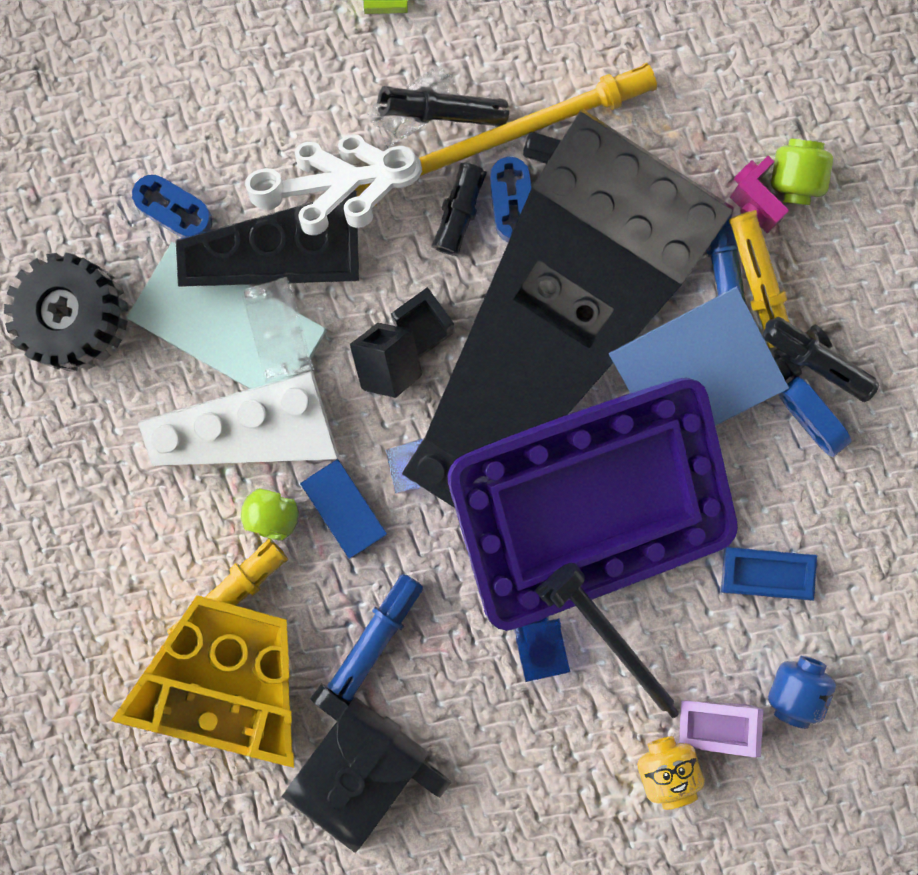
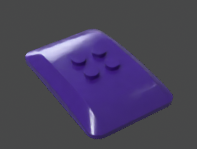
(602, 488)

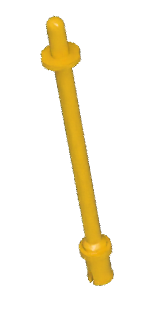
(609, 93)

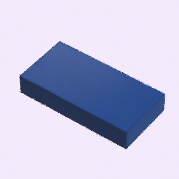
(343, 509)
(769, 573)

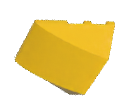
(219, 683)

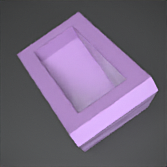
(722, 727)

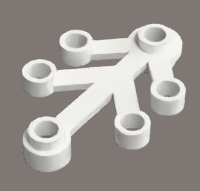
(387, 170)

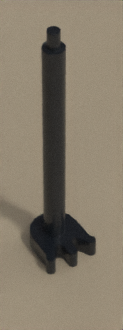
(566, 584)

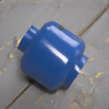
(801, 692)

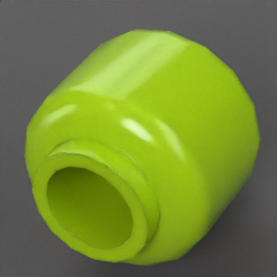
(802, 171)

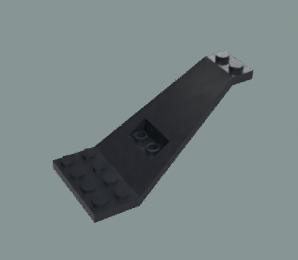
(611, 236)

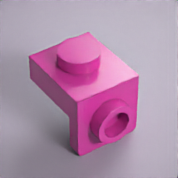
(753, 195)

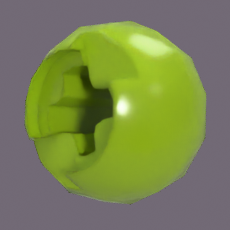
(269, 514)

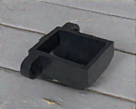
(358, 771)

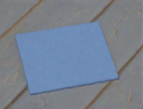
(711, 345)

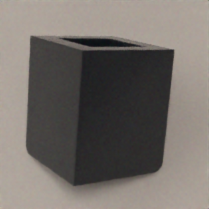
(426, 319)
(386, 359)

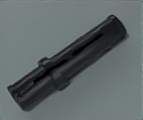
(429, 105)

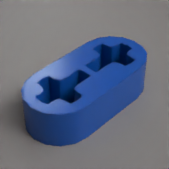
(499, 193)
(177, 199)
(815, 417)

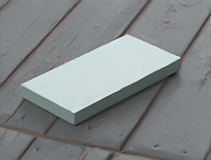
(206, 322)

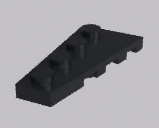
(269, 250)

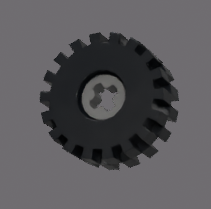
(73, 339)

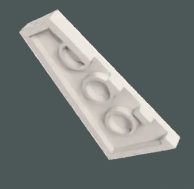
(253, 425)

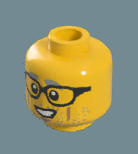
(671, 773)

